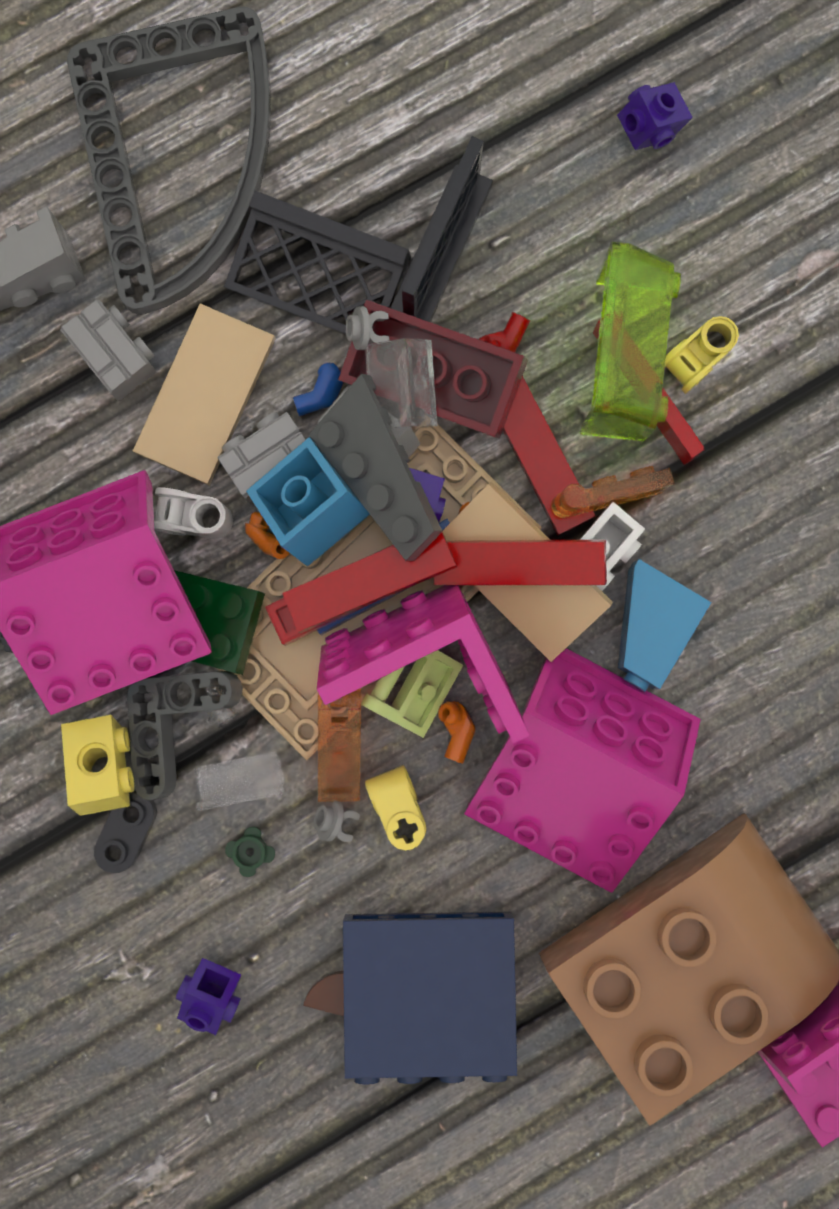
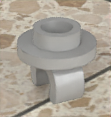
(360, 328)
(329, 821)

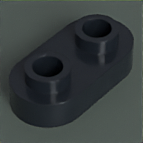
(126, 834)

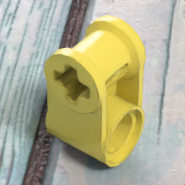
(696, 356)
(395, 800)

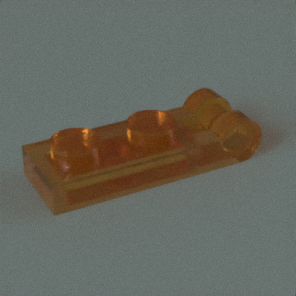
(641, 484)
(339, 750)

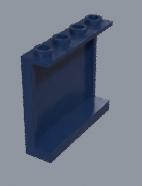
(429, 996)

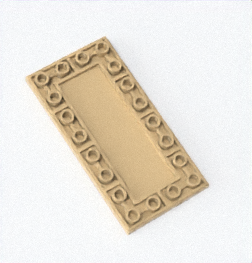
(284, 678)

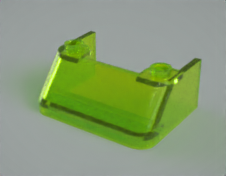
(631, 343)

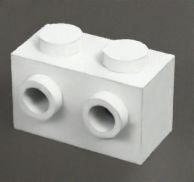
(620, 536)

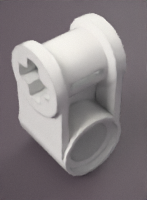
(183, 513)

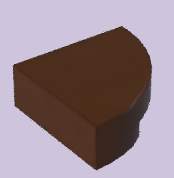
(327, 994)

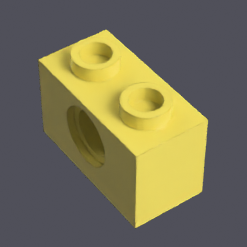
(82, 746)

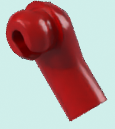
(511, 335)

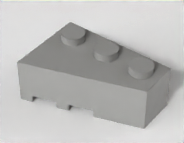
(37, 261)

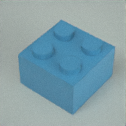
(306, 503)

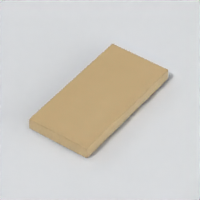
(204, 394)
(543, 613)

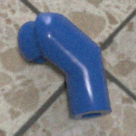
(324, 392)

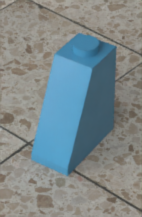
(655, 625)

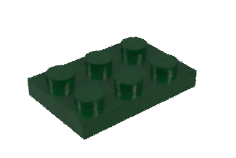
(227, 617)

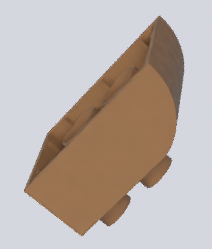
(695, 968)

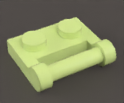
(419, 695)

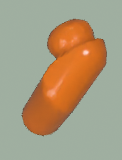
(267, 542)
(460, 728)

